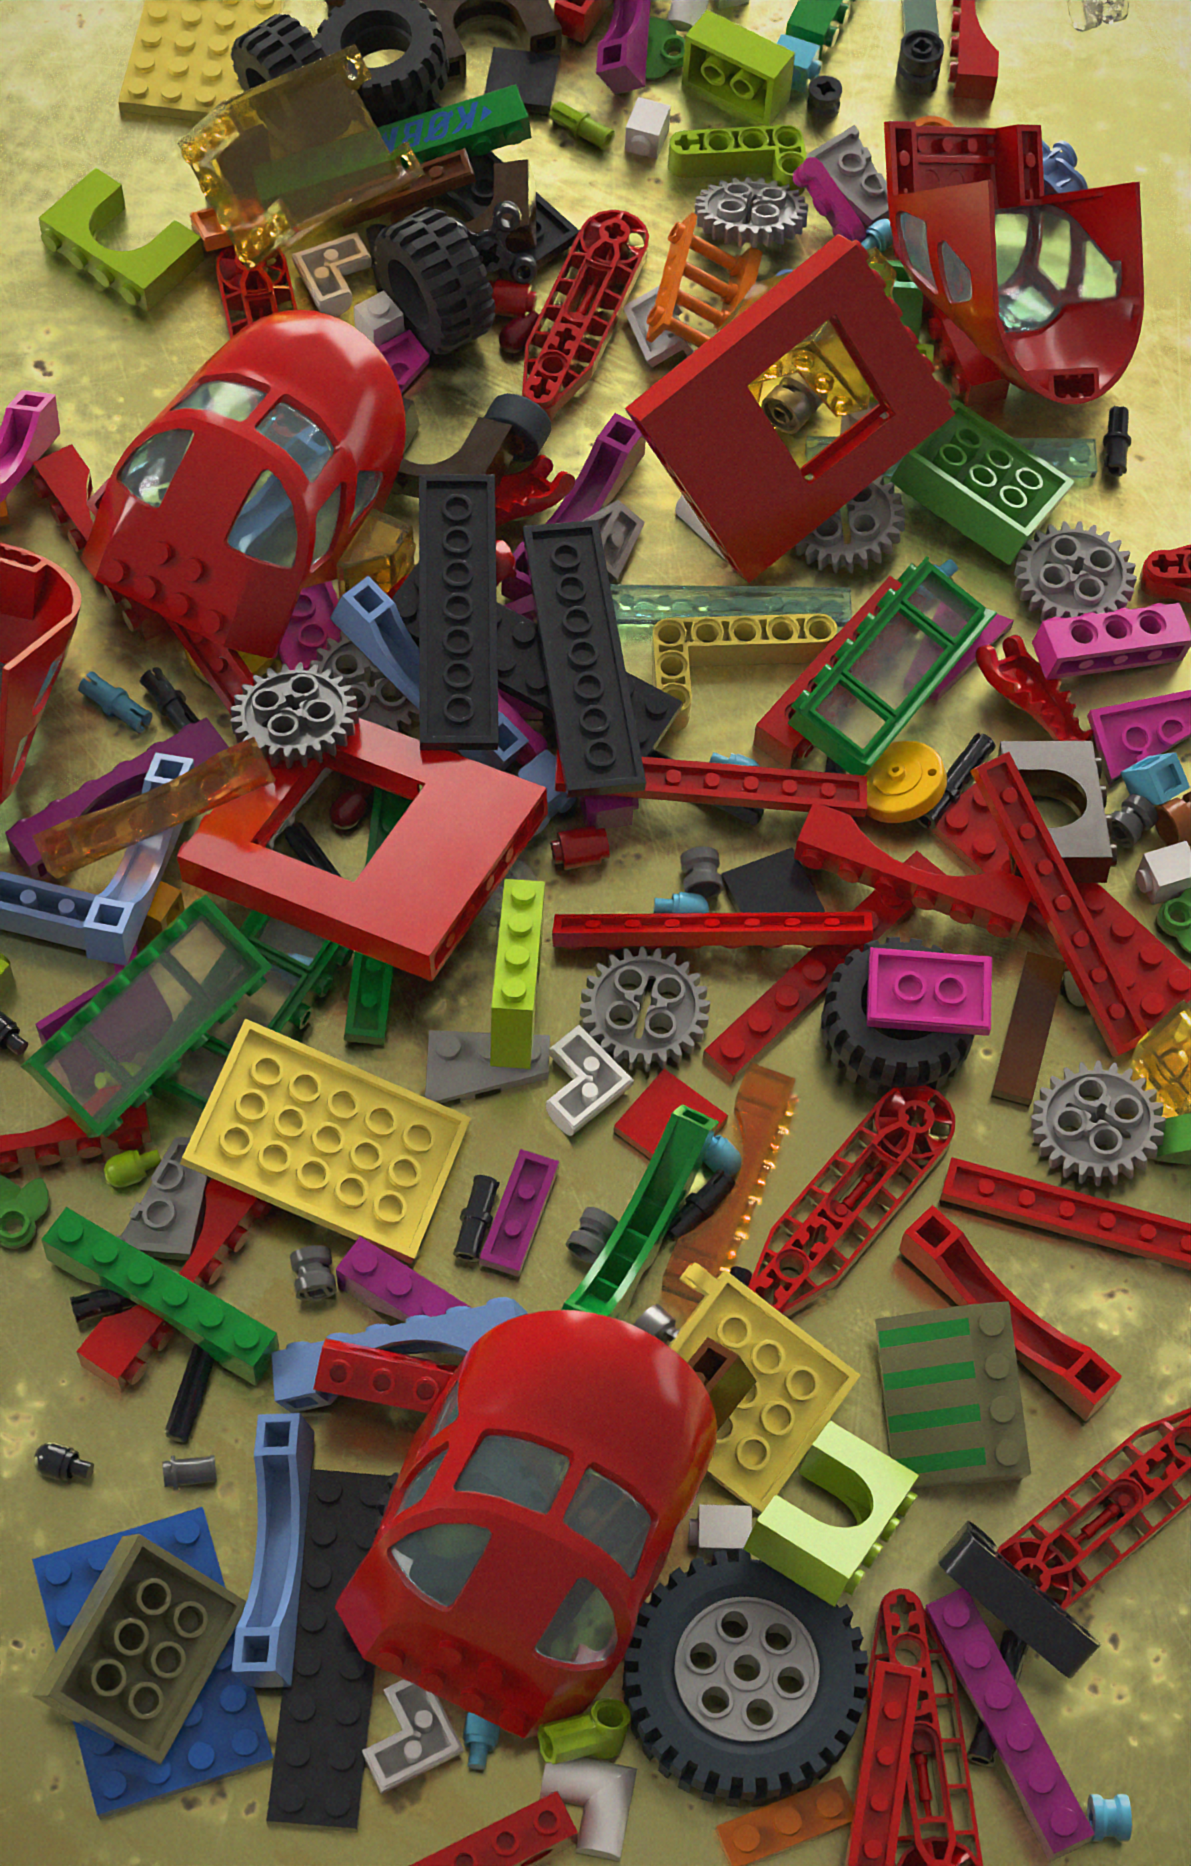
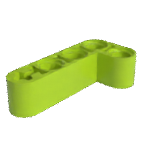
(738, 152)

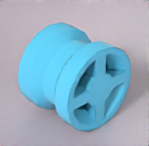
(1110, 1817)

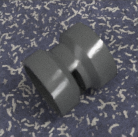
(1135, 816)
(701, 871)
(592, 1235)
(313, 1273)

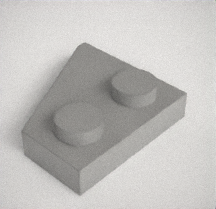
(619, 533)

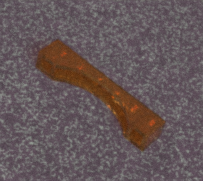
(112, 829)
(759, 1112)

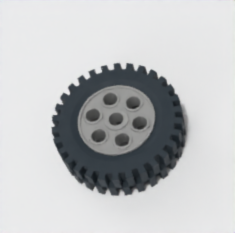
(725, 1750)

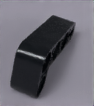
(1037, 1619)

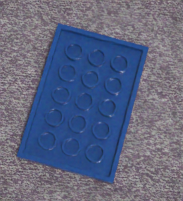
(225, 1723)

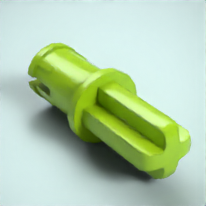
(582, 125)

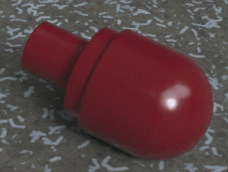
(516, 332)
(350, 806)

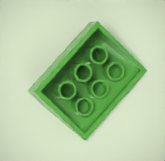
(982, 482)

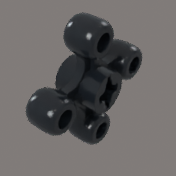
(496, 236)

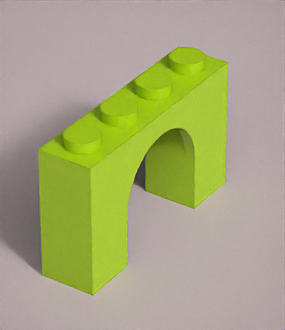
(139, 274)
(516, 974)
(825, 1556)

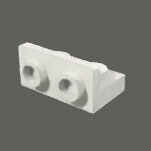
(664, 345)

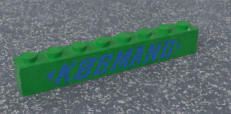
(472, 124)

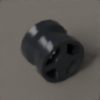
(824, 97)

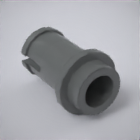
(189, 1471)

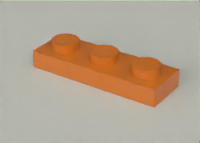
(786, 1823)

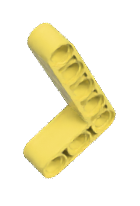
(727, 649)

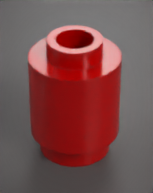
(513, 298)
(580, 847)

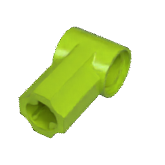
(589, 1733)

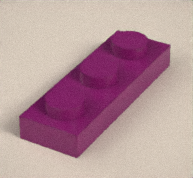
(519, 1212)

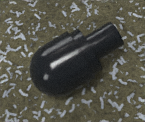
(10, 1036)
(61, 1462)

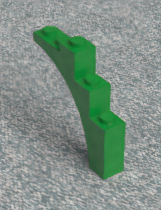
(645, 1221)

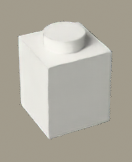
(647, 128)
(379, 319)
(1165, 872)
(720, 1529)

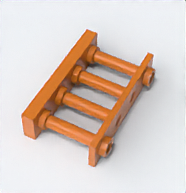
(742, 272)

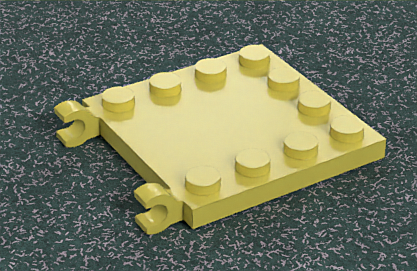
(793, 1394)

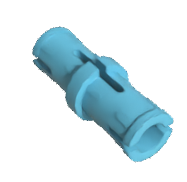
(115, 702)

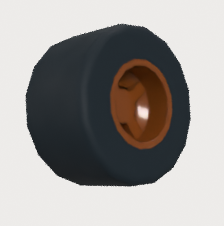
(528, 421)

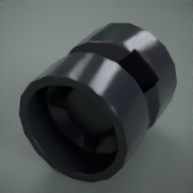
(919, 62)

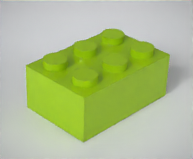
(737, 67)

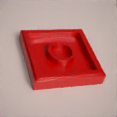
(649, 1114)

